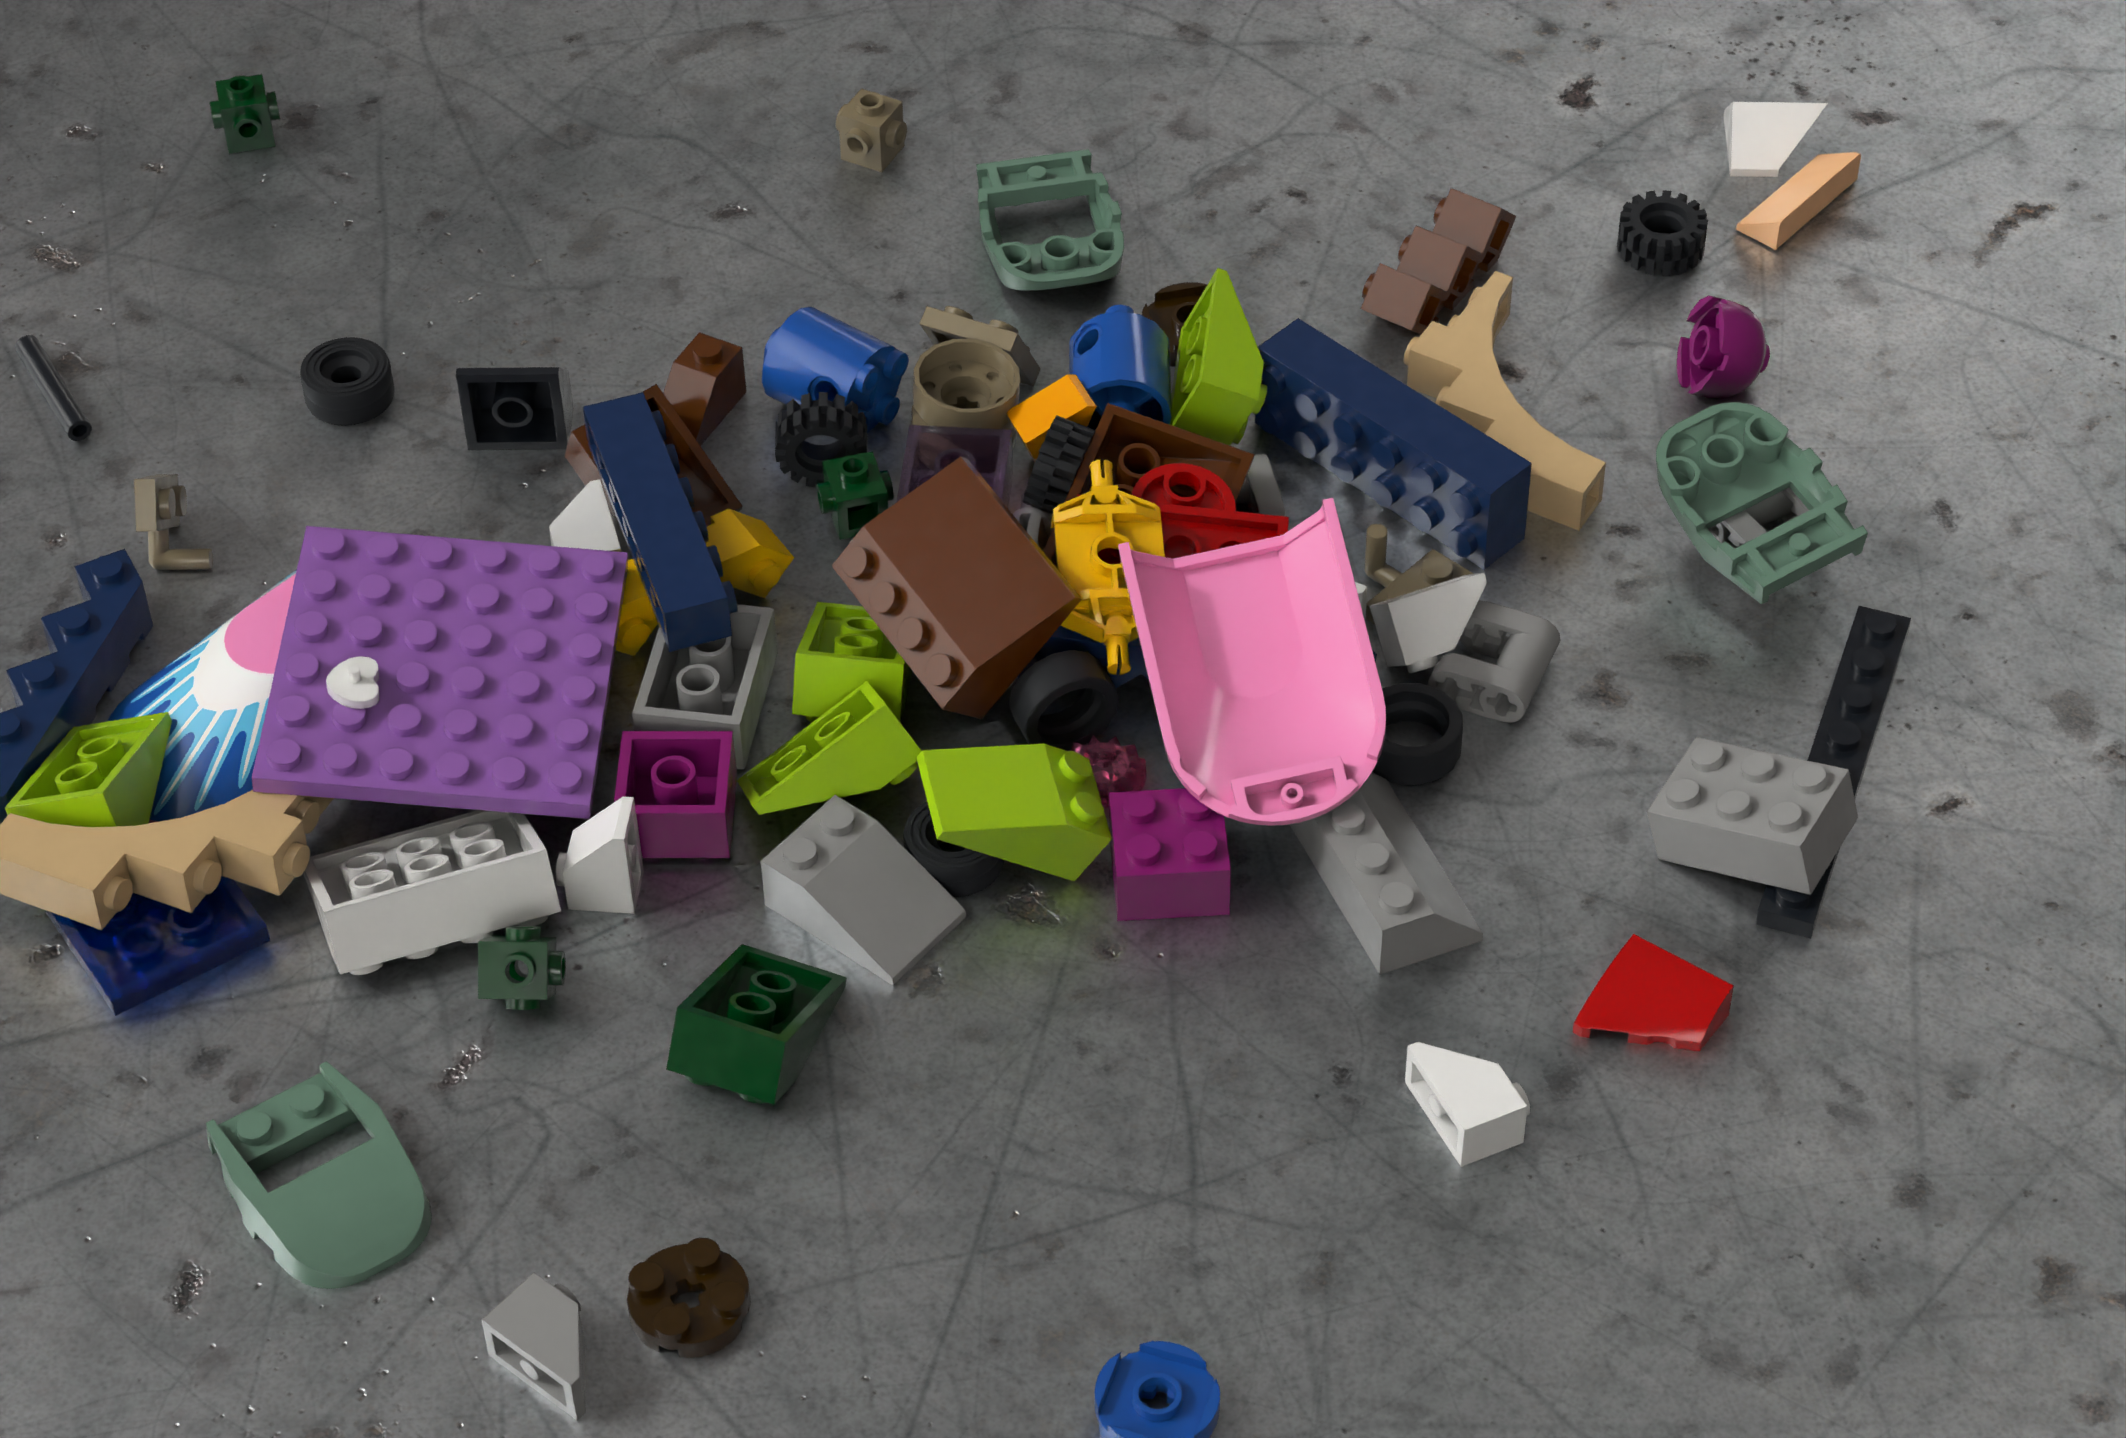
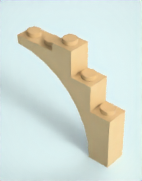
(1462, 373)
(174, 861)

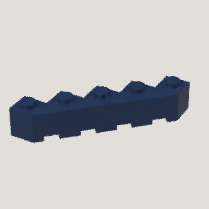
(85, 659)

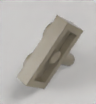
(158, 508)
(1426, 572)

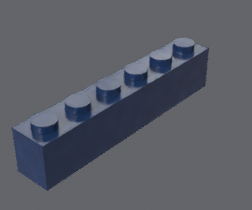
(659, 523)

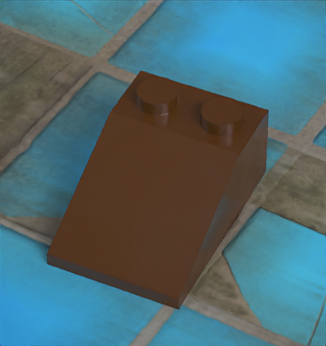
(708, 487)

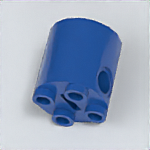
(830, 356)
(1123, 363)

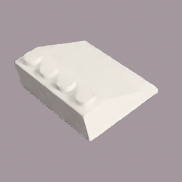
(430, 888)

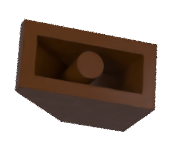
(706, 383)

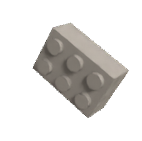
(712, 683)
(1753, 815)

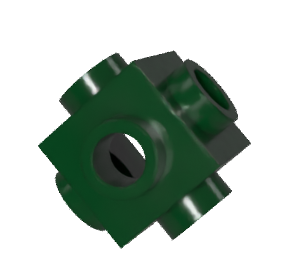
(245, 113)
(853, 492)
(499, 970)

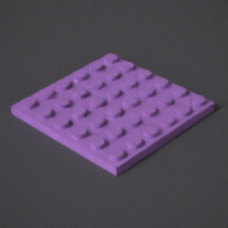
(484, 665)

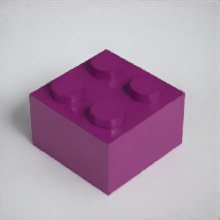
(680, 791)
(1167, 856)

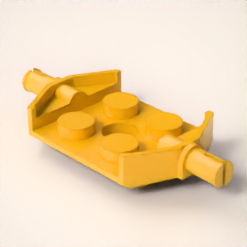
(1082, 530)

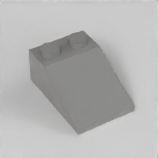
(858, 891)

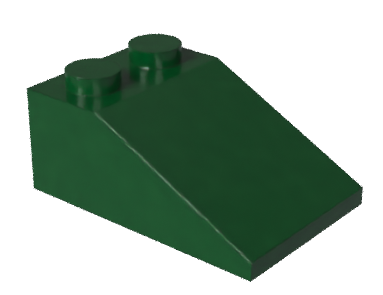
(753, 1024)

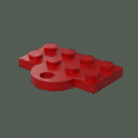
(1198, 521)

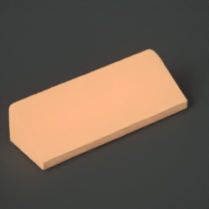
(1801, 198)

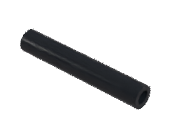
(53, 388)

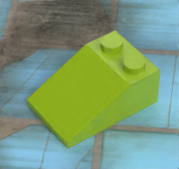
(1217, 367)
(839, 655)
(841, 753)
(98, 775)
(1017, 805)

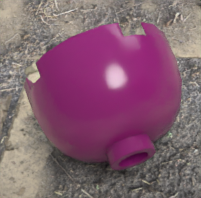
(1723, 350)

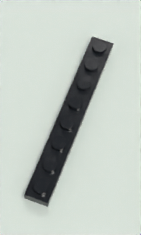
(1844, 742)

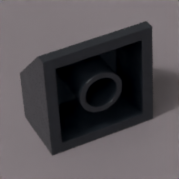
(515, 407)

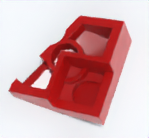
(1656, 999)

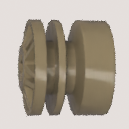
(965, 386)

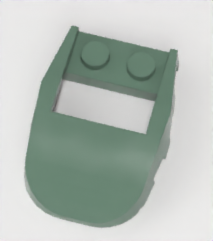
(1059, 258)
(1735, 460)
(343, 1215)

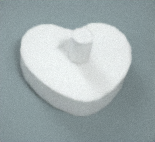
(354, 683)

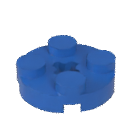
(1157, 1368)

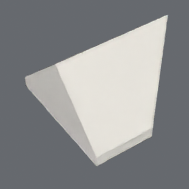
(1765, 134)

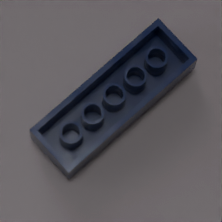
(1394, 444)

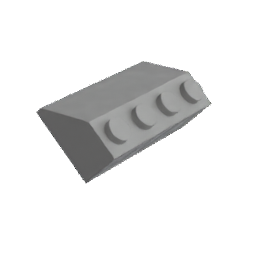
(1387, 879)

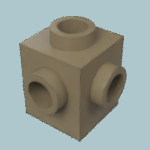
(871, 130)

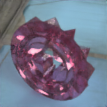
(1127, 767)

